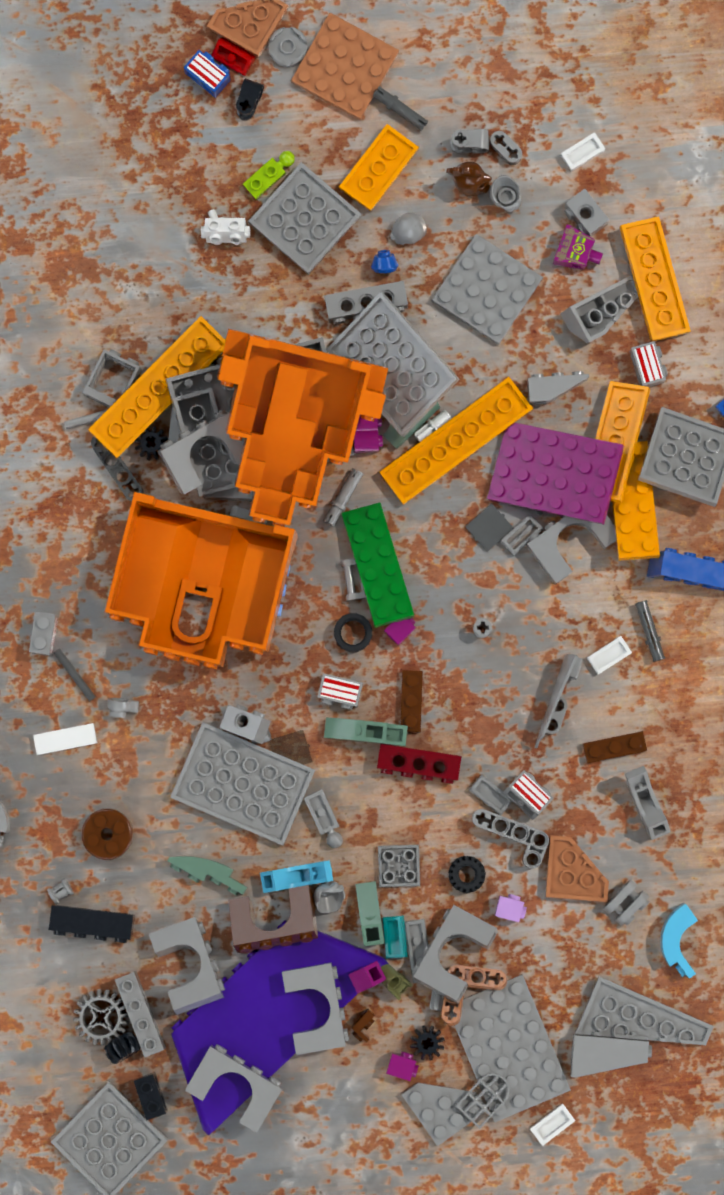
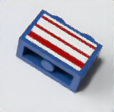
(207, 73)

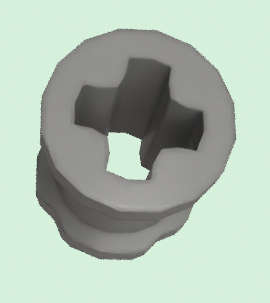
(478, 632)
(60, 891)

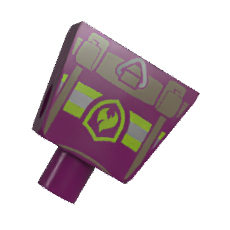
(576, 250)

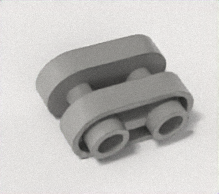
(639, 901)

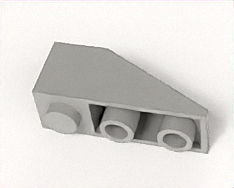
(547, 389)

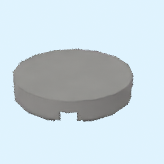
(287, 47)

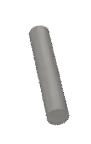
(84, 419)

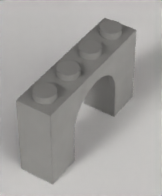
(177, 453)
(545, 545)
(456, 925)
(206, 985)
(331, 1034)
(264, 1089)

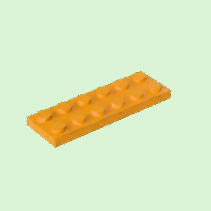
(654, 279)
(621, 424)
(636, 515)

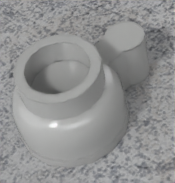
(119, 706)

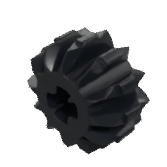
(144, 445)
(122, 1048)
(431, 1048)

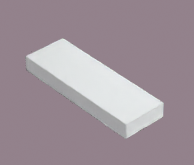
(65, 739)

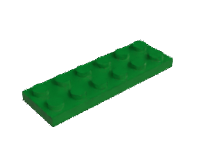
(377, 565)

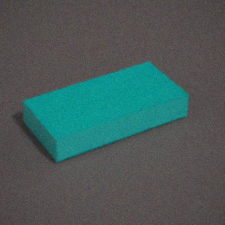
(395, 937)

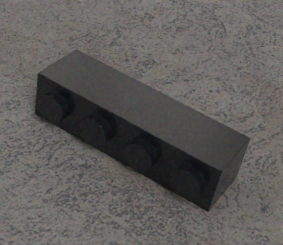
(91, 922)

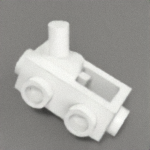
(224, 230)

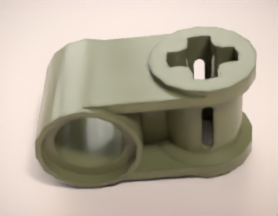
(395, 981)

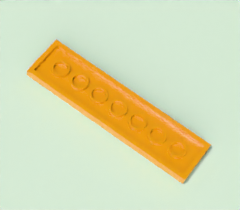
(149, 393)
(456, 440)

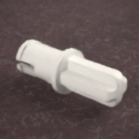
(432, 425)

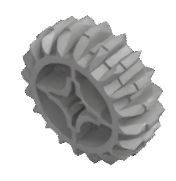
(94, 1010)

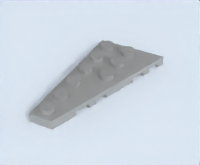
(629, 1015)

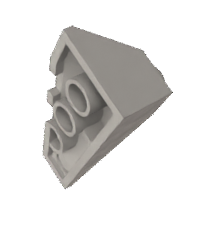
(597, 313)

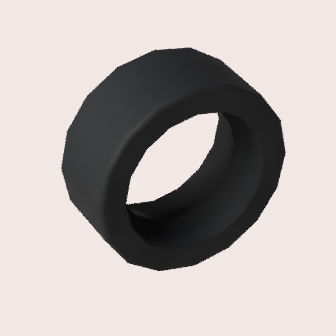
(353, 617)

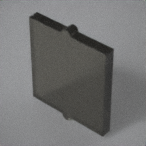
(292, 747)

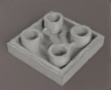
(399, 865)

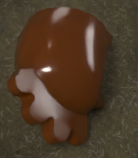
(469, 178)

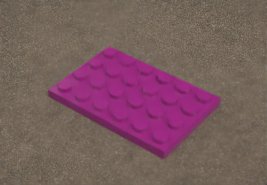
(555, 472)

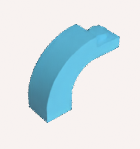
(296, 876)
(670, 938)

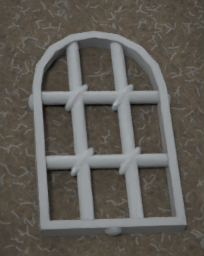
(484, 1107)

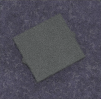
(489, 527)

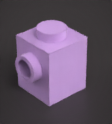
(510, 908)

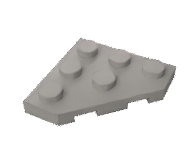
(438, 1111)

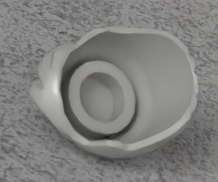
(505, 193)
(408, 229)
(328, 897)

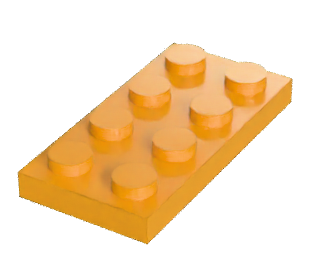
(378, 167)

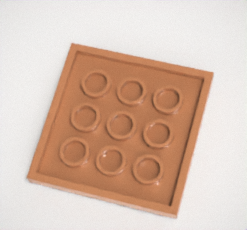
(345, 66)

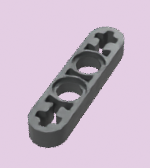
(115, 469)

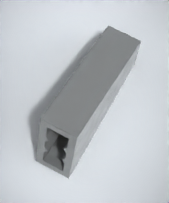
(602, 1053)

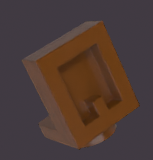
(364, 1021)

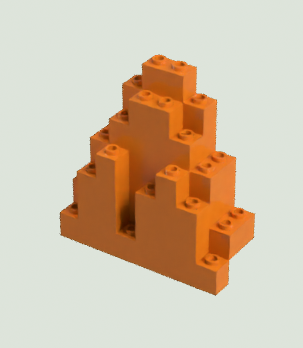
(294, 415)

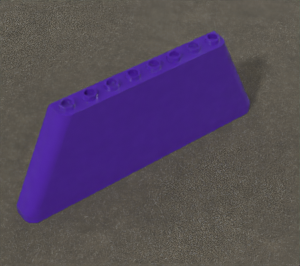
(260, 1018)

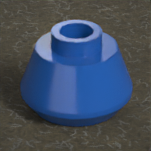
(384, 262)

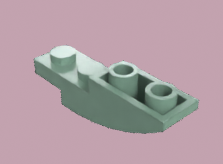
(365, 731)
(200, 868)

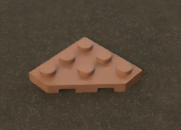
(249, 23)
(573, 873)

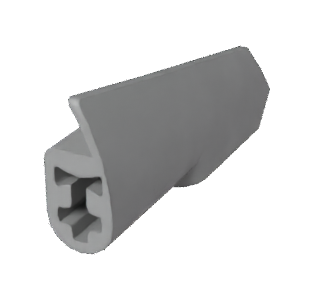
(569, 669)

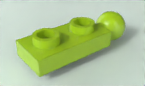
(268, 174)

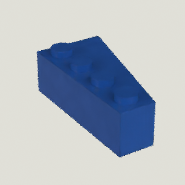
(687, 568)

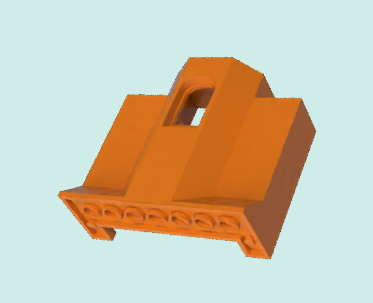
(180, 548)

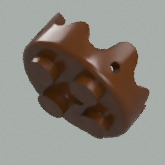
(120, 841)

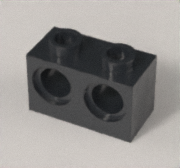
(151, 1096)

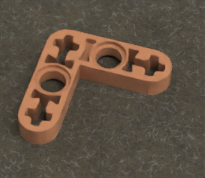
(467, 972)

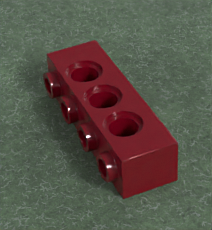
(451, 762)

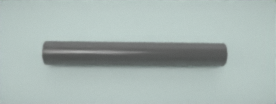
(74, 675)

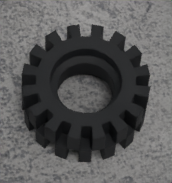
(479, 877)

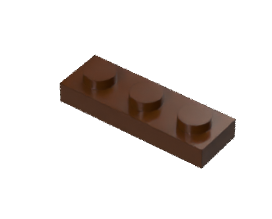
(411, 700)
(614, 747)

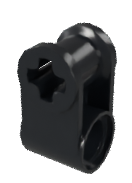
(249, 96)

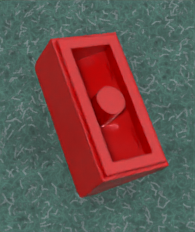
(233, 56)

